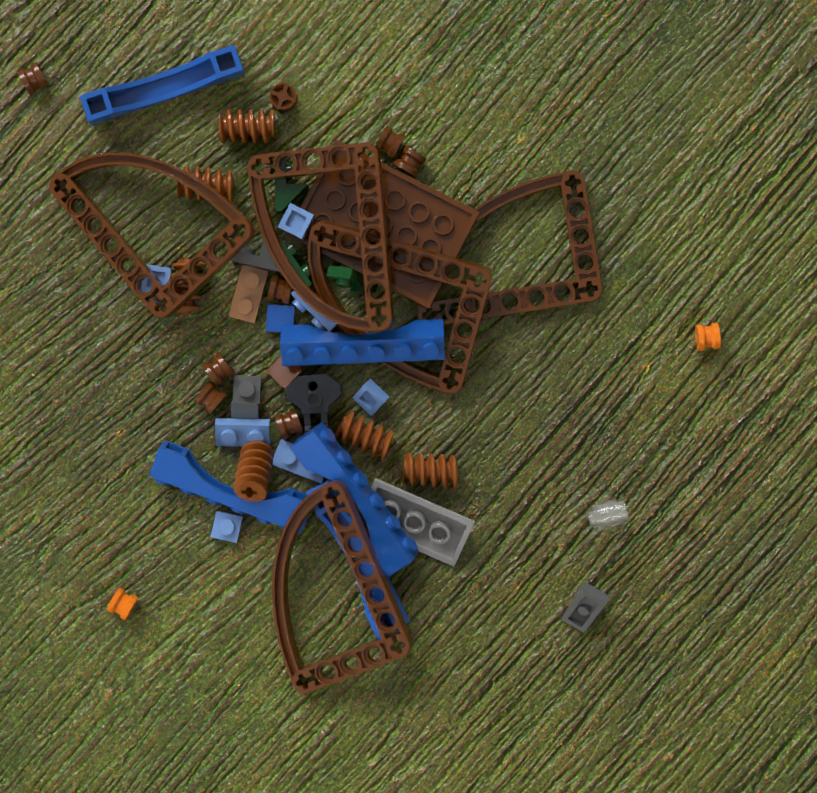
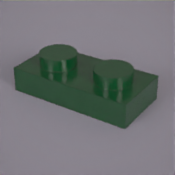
(303, 270)
(349, 279)

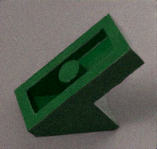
(285, 192)

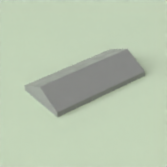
(434, 528)

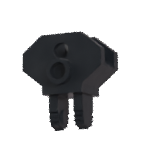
(313, 401)

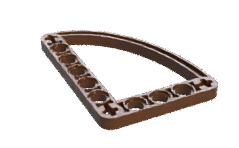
(366, 224)
(577, 250)
(412, 265)
(168, 291)
(366, 583)

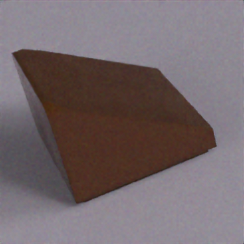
(284, 374)

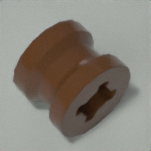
(33, 78)
(283, 92)
(390, 142)
(409, 161)
(280, 289)
(218, 369)
(210, 398)
(289, 423)

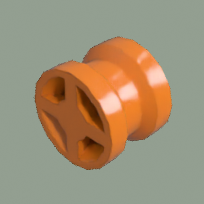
(707, 336)
(122, 603)

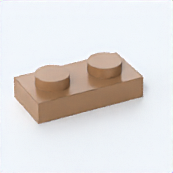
(248, 293)

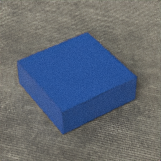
(279, 315)

